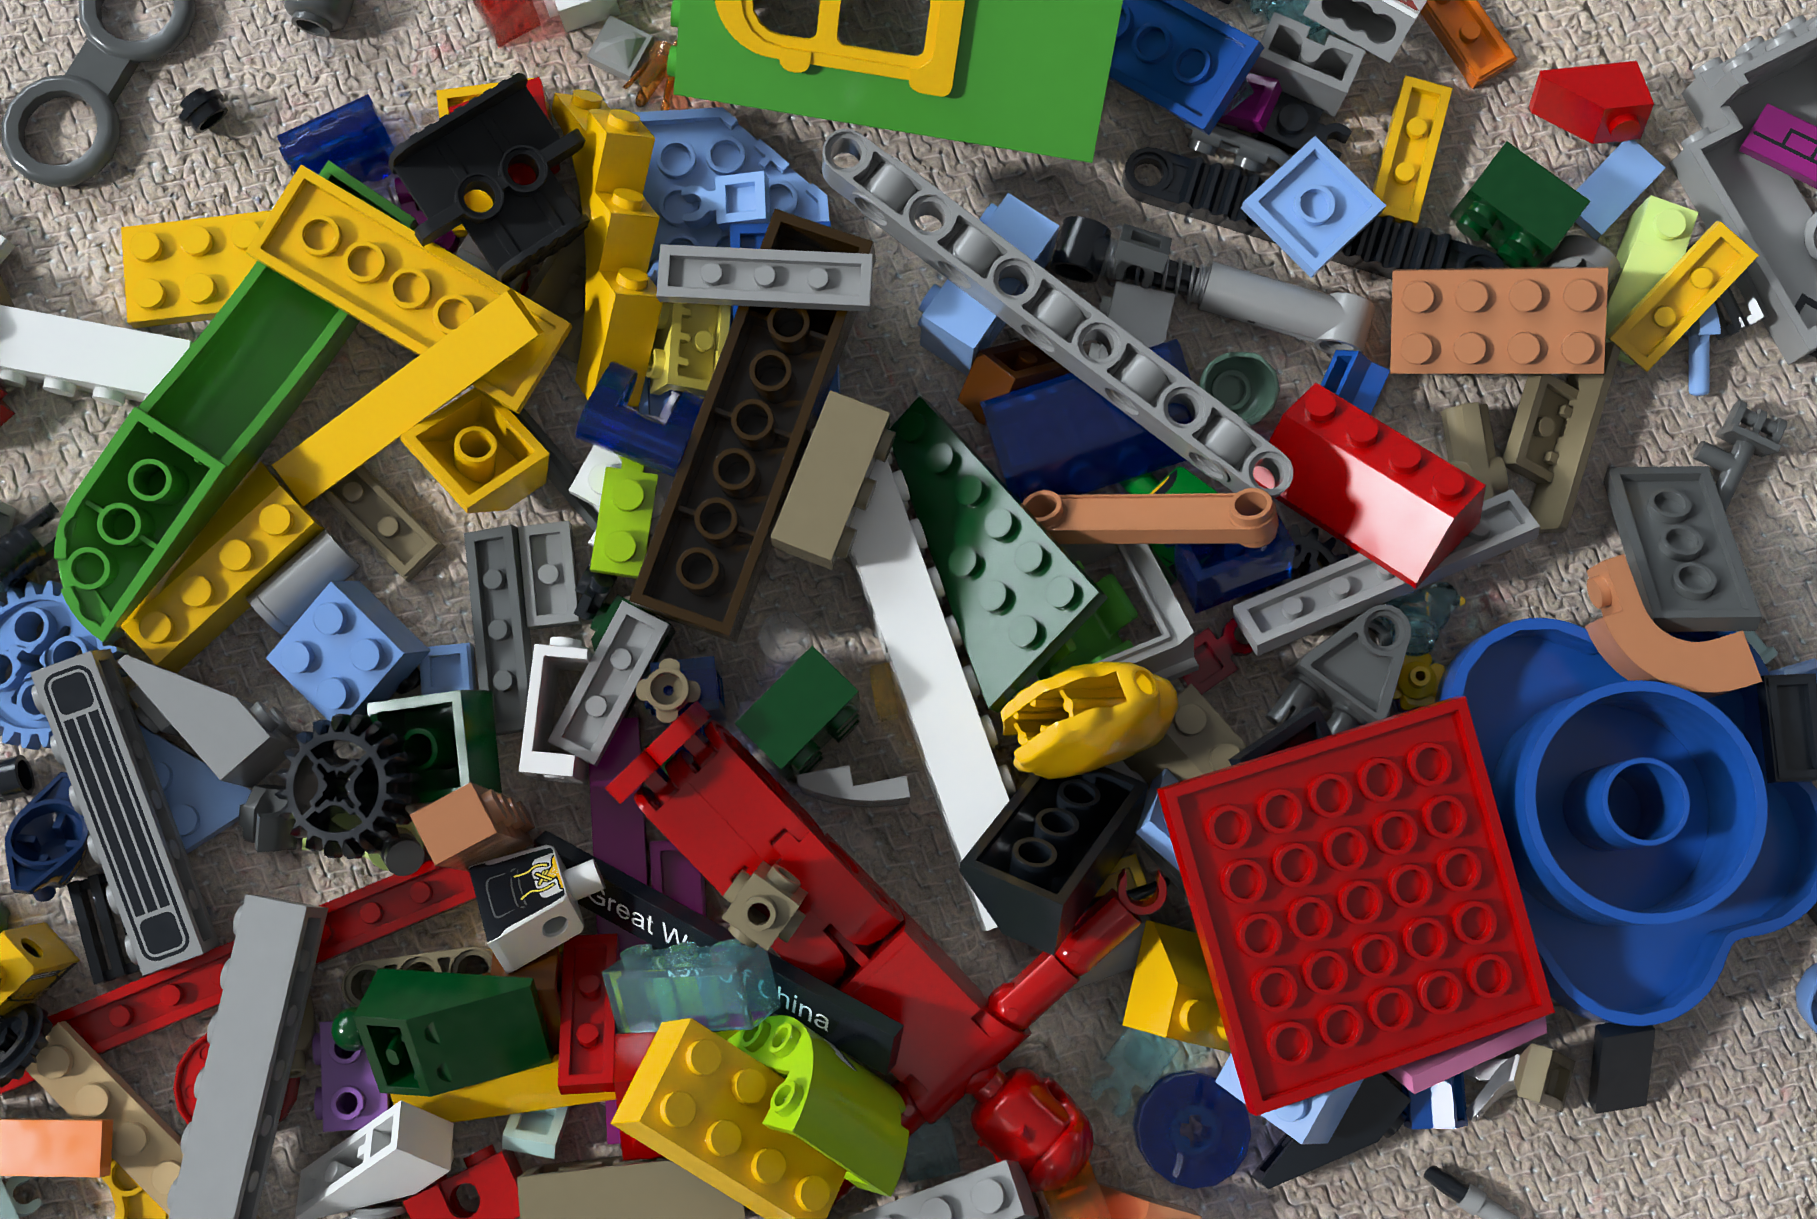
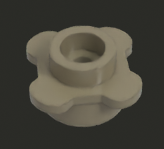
(668, 675)

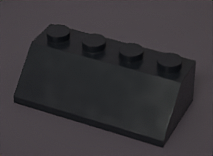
(1053, 852)

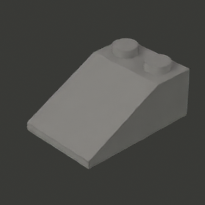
(229, 734)

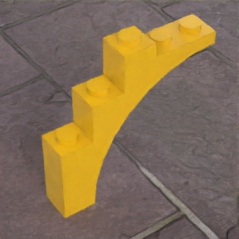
(619, 238)

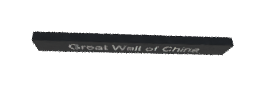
(665, 922)

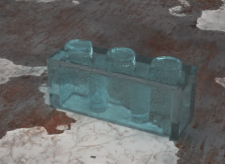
(715, 985)

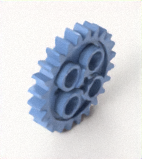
(19, 619)

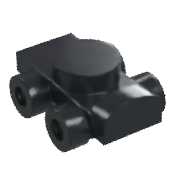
(594, 591)

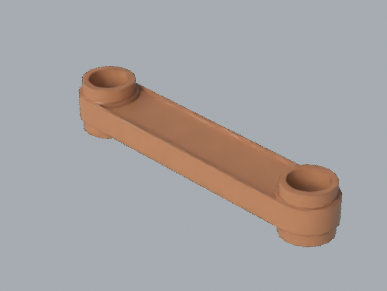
(1158, 518)

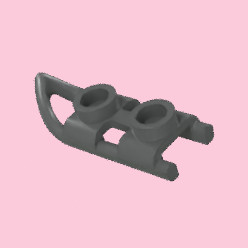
(1250, 151)

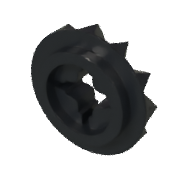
(21, 1040)

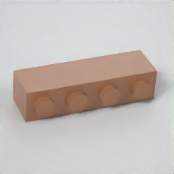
(473, 827)

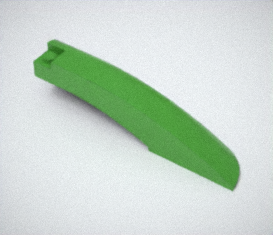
(197, 436)

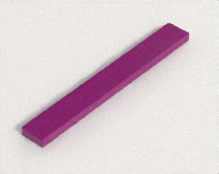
(618, 839)

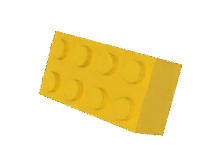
(705, 1112)

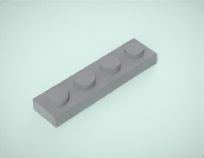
(765, 277)

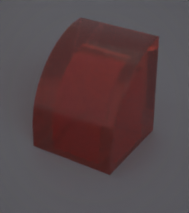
(507, 18)

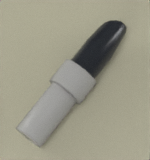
(1466, 1195)

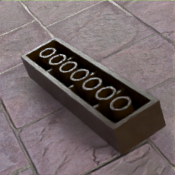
(745, 450)

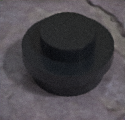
(202, 109)

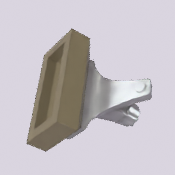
(1536, 1074)

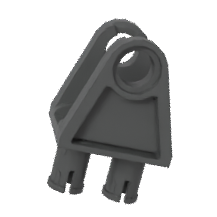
(1349, 672)

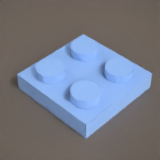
(1313, 206)

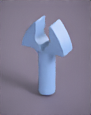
(1699, 351)

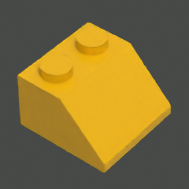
(479, 453)
(1174, 990)

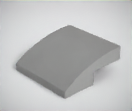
(837, 787)

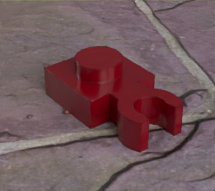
(1214, 657)

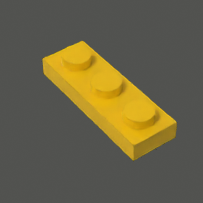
(1410, 148)
(1682, 295)

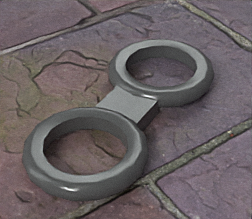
(98, 79)

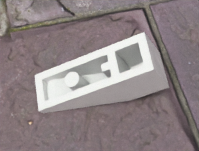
(378, 1163)

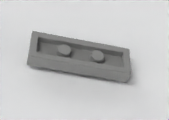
(609, 683)

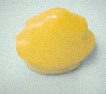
(1088, 718)

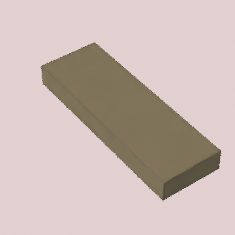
(384, 522)

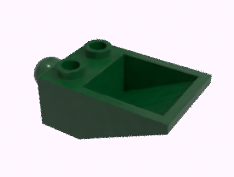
(445, 1030)

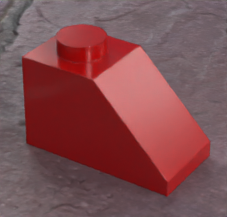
(1595, 101)

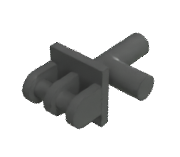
(1745, 442)

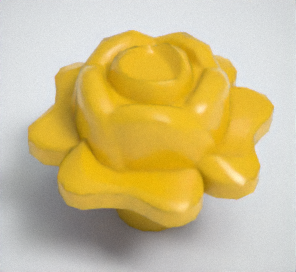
(1418, 682)

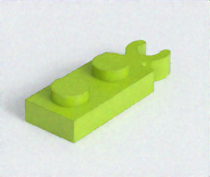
(624, 520)

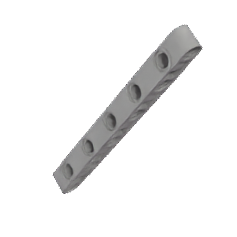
(1051, 315)

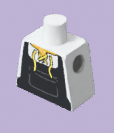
(531, 902)

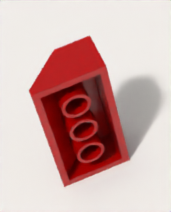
(1373, 486)

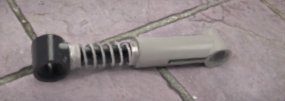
(1324, 319)

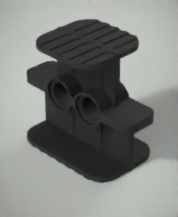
(474, 153)

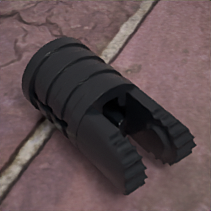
(21, 550)

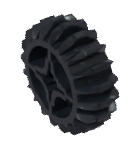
(320, 783)

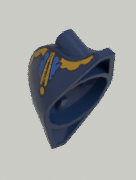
(46, 842)

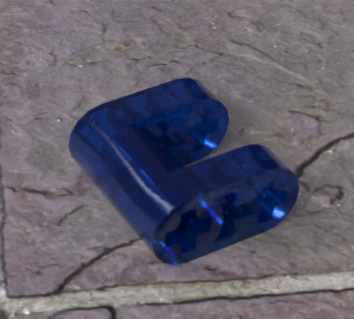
(631, 434)

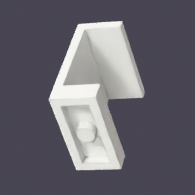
(535, 752)

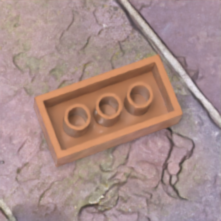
(1499, 320)

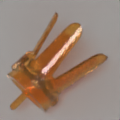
(653, 73)

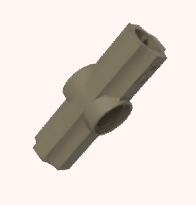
(1472, 447)

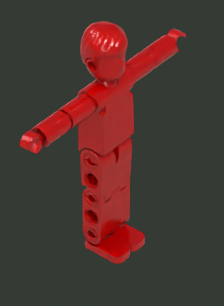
(735, 815)

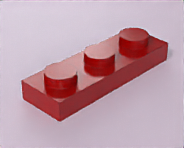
(587, 1016)

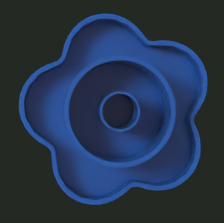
(1632, 818)

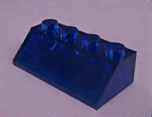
(1073, 438)

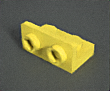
(687, 346)

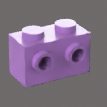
(348, 1088)

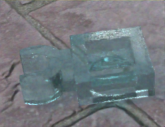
(1137, 1060)

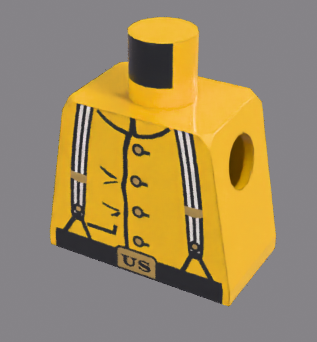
(24, 975)

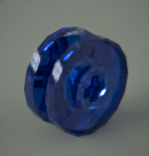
(1214, 1152)

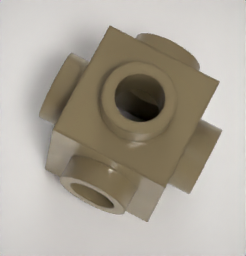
(776, 890)

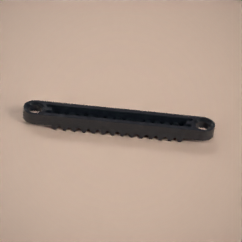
(1217, 196)

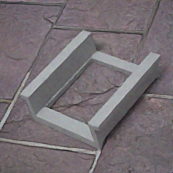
(1173, 651)

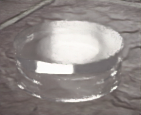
(784, 638)

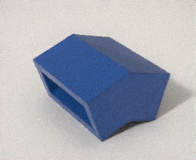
(1355, 379)
(1438, 1106)

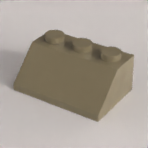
(1193, 745)

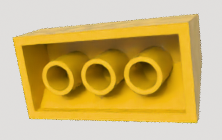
(223, 565)

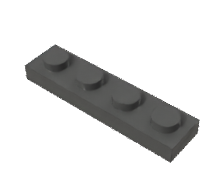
(500, 623)

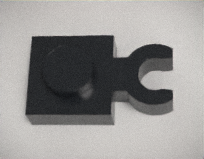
(1296, 123)

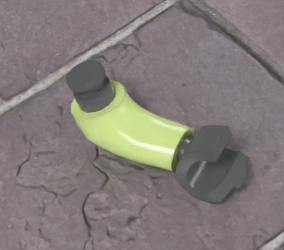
(271, 832)

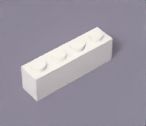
(83, 356)

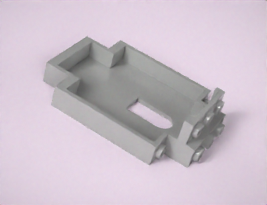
(1747, 194)

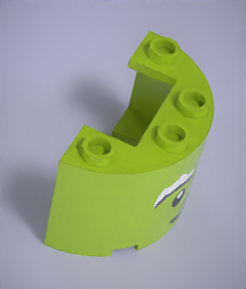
(831, 1102)

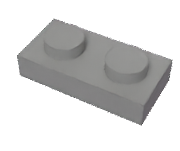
(549, 575)

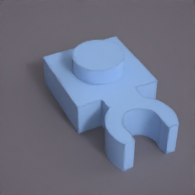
(736, 200)

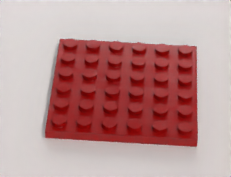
(1355, 903)

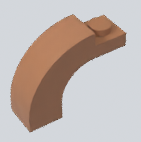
(1645, 652)

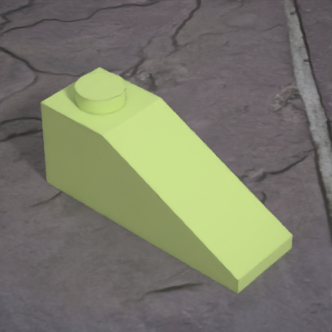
(1649, 248)

